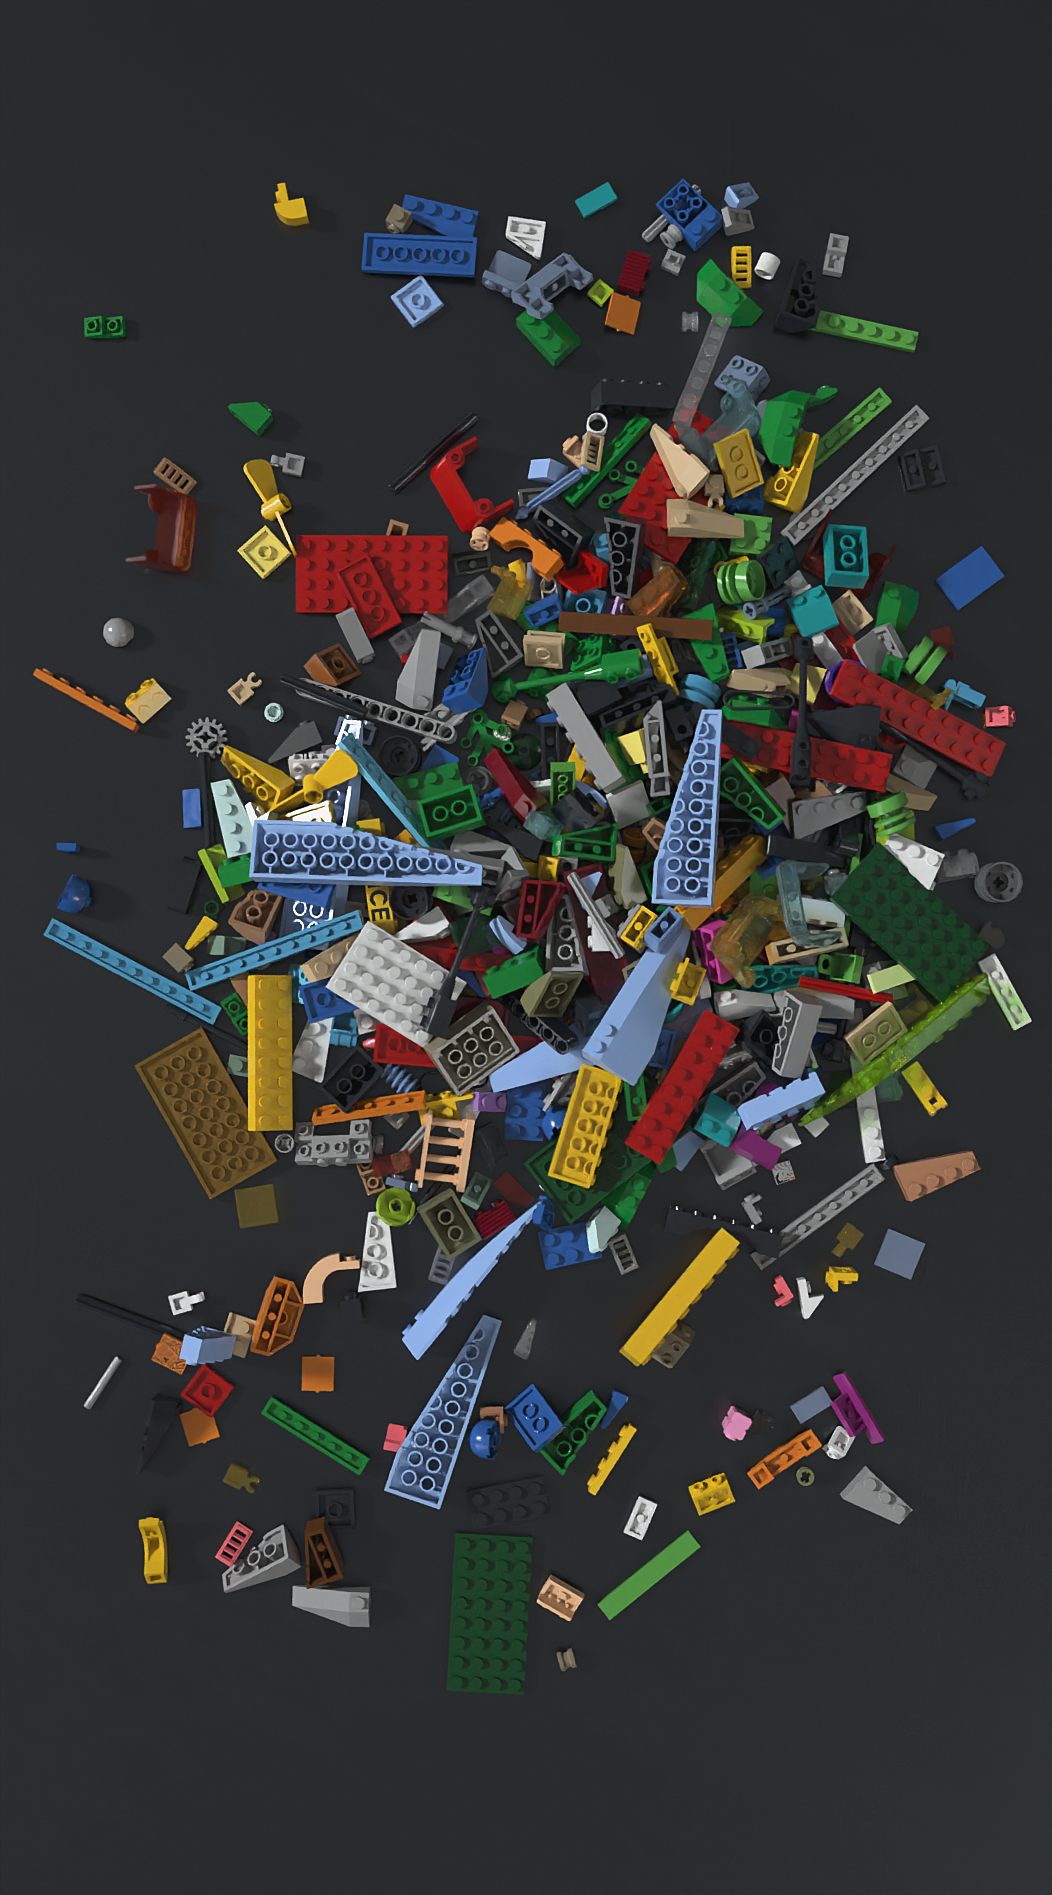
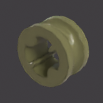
(799, 1475)

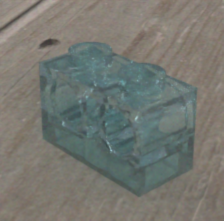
(543, 825)

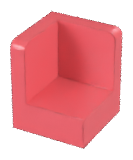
(395, 1437)

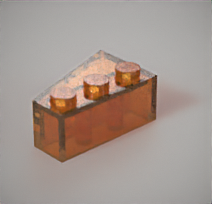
(659, 594)

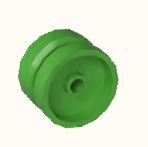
(922, 659)

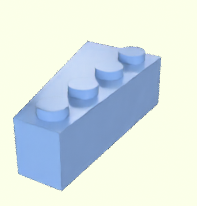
(781, 1102)

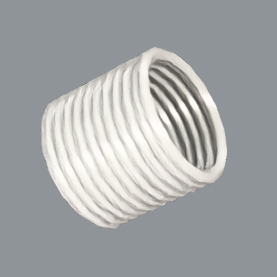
(767, 265)
(599, 416)

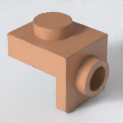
(494, 1413)

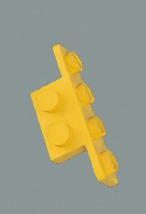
(659, 656)
(445, 1105)

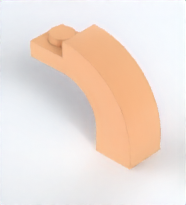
(314, 1283)

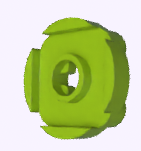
(386, 1212)

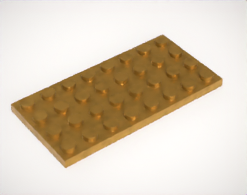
(205, 1113)

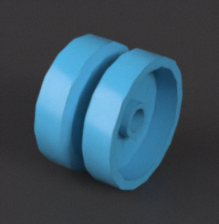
(699, 689)

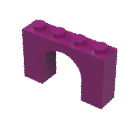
(750, 1144)

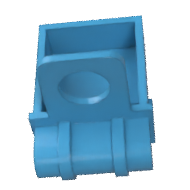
(962, 694)
(344, 1030)

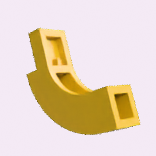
(155, 1550)

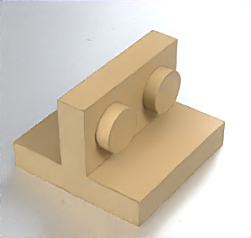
(544, 649)

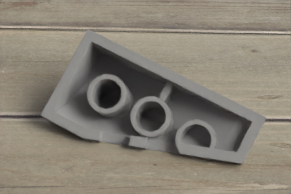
(419, 674)
(833, 1005)
(269, 1560)
(338, 1603)

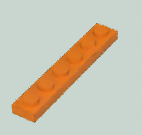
(80, 695)
(371, 1107)

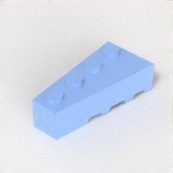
(207, 1346)

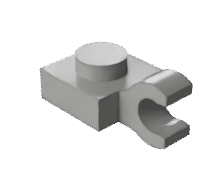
(291, 464)

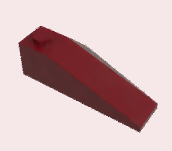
(515, 788)

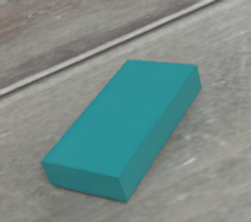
(596, 200)

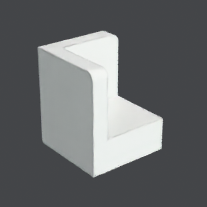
(816, 1126)

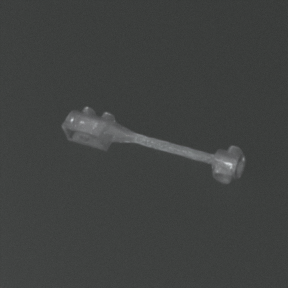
(952, 868)

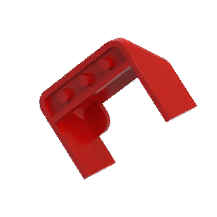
(457, 498)

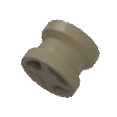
(566, 1659)

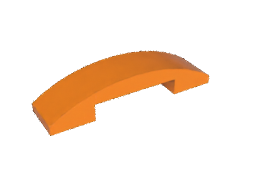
(784, 1457)

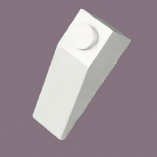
(428, 927)
(740, 1004)
(783, 1137)

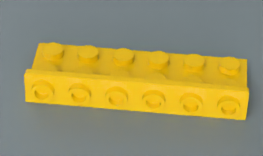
(585, 1126)

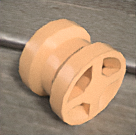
(480, 539)

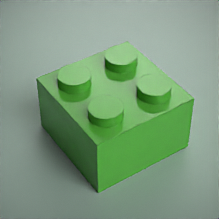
(756, 537)

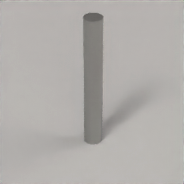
(102, 1383)

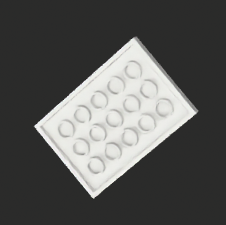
(390, 981)

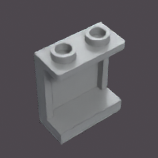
(725, 1164)

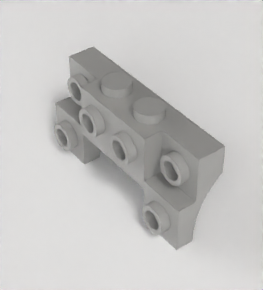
(334, 1148)

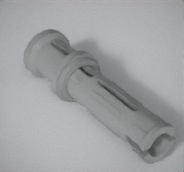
(457, 633)

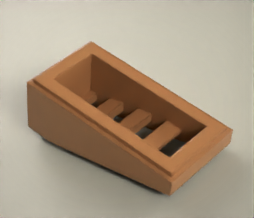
(171, 482)

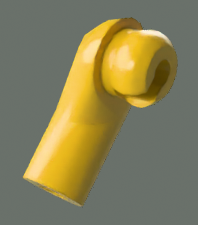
(790, 630)

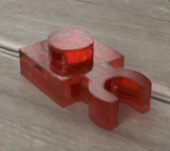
(943, 638)

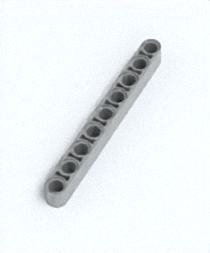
(385, 712)

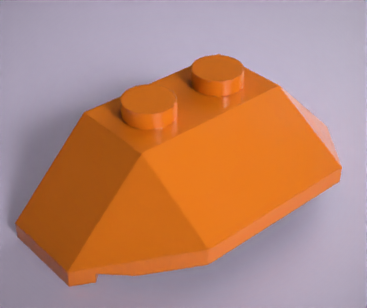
(277, 1317)

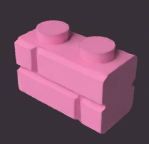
(736, 1423)

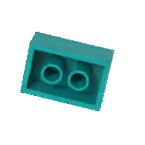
(845, 556)

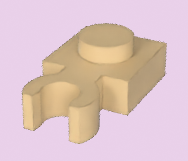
(715, 489)
(242, 691)

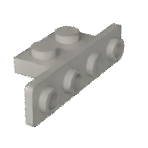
(444, 714)

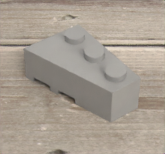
(874, 1495)

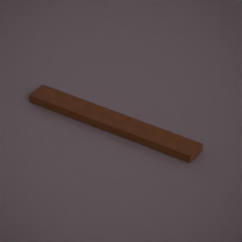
(627, 625)

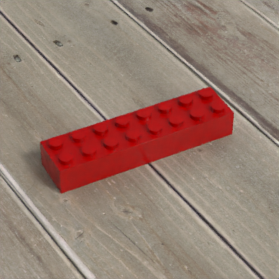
(682, 1086)

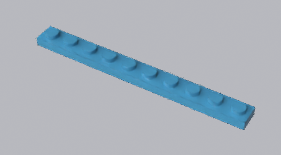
(275, 950)
(133, 971)

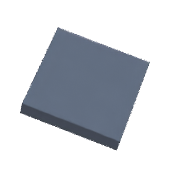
(899, 1254)

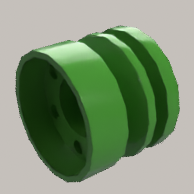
(741, 582)
(891, 813)

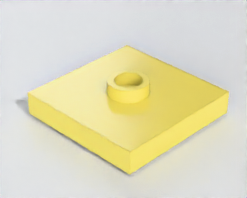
(264, 552)

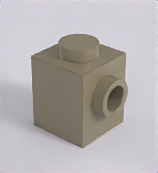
(398, 220)
(179, 958)

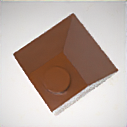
(332, 666)

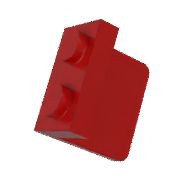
(588, 576)

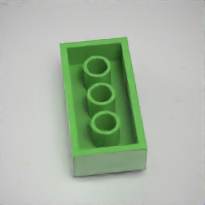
(561, 780)

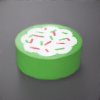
(507, 737)

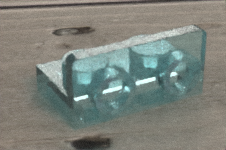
(889, 1089)

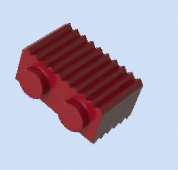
(634, 272)
(493, 1219)

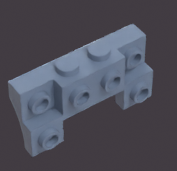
(548, 283)

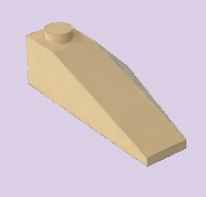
(696, 520)

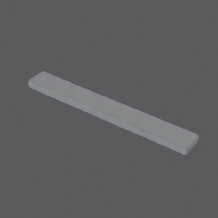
(823, 1212)

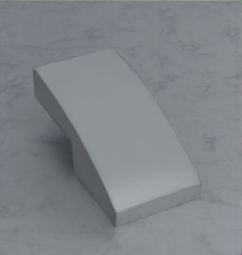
(835, 255)

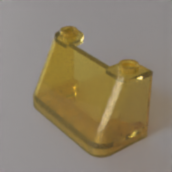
(746, 933)

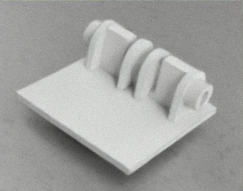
(301, 767)

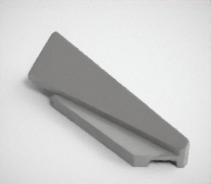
(656, 751)

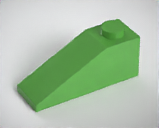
(457, 895)

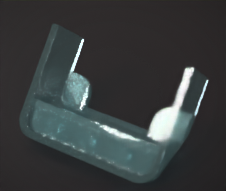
(738, 414)
(788, 880)

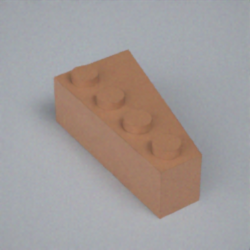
(932, 1173)

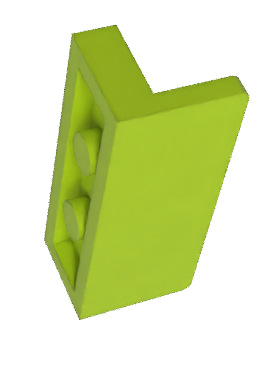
(749, 629)
(212, 859)

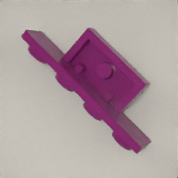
(853, 1410)

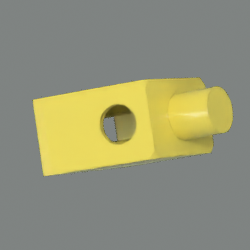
(814, 679)
(635, 748)

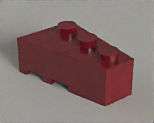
(537, 908)

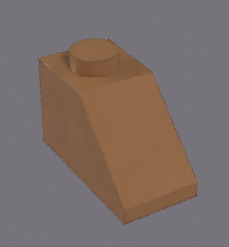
(514, 714)

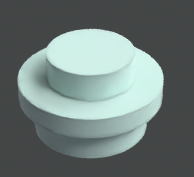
(274, 712)

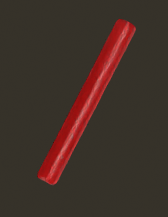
(844, 990)

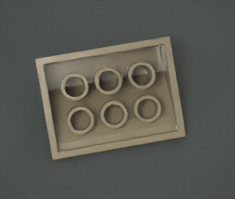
(472, 1048)

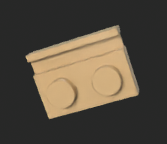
(851, 612)
(243, 1329)

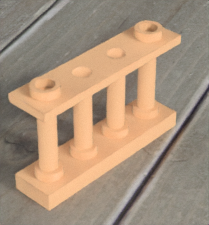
(463, 1143)

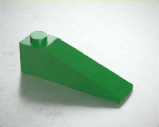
(896, 605)

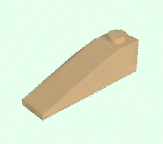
(684, 470)

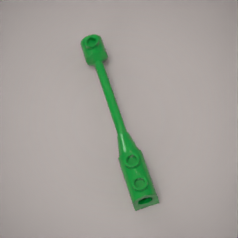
(613, 667)
(237, 872)

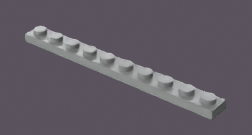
(855, 475)

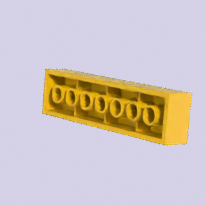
(270, 1052)
(679, 1297)

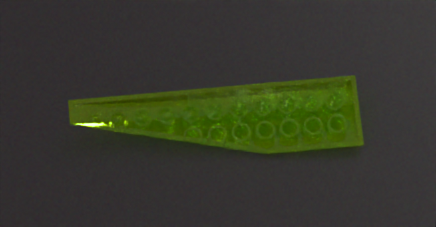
(909, 1045)

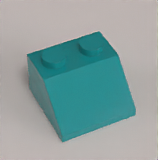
(812, 612)
(717, 1119)

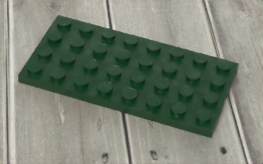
(909, 922)
(616, 1167)
(489, 1613)

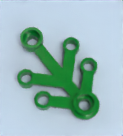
(623, 479)
(485, 740)

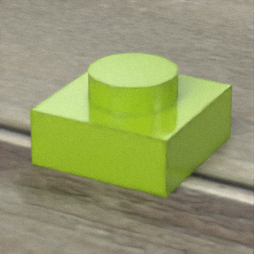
(600, 292)

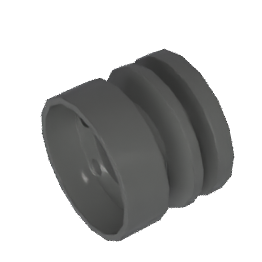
(1009, 882)

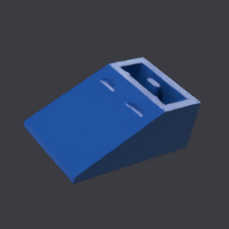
(691, 214)
(467, 683)

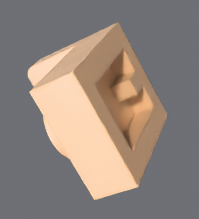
(572, 450)

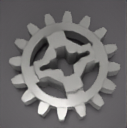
(206, 747)

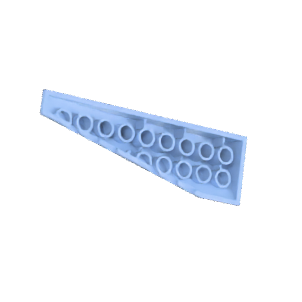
(688, 850)
(635, 1018)
(460, 1287)
(432, 1446)

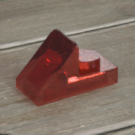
(391, 1164)

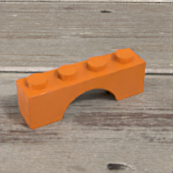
(510, 536)

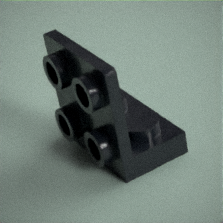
(576, 811)

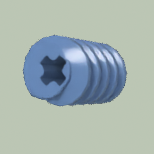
(399, 1078)

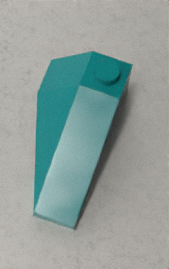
(779, 977)

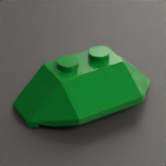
(722, 295)
(782, 426)
(766, 717)
(627, 1197)

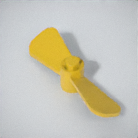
(275, 504)
(334, 771)

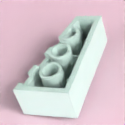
(233, 819)

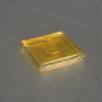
(256, 1206)

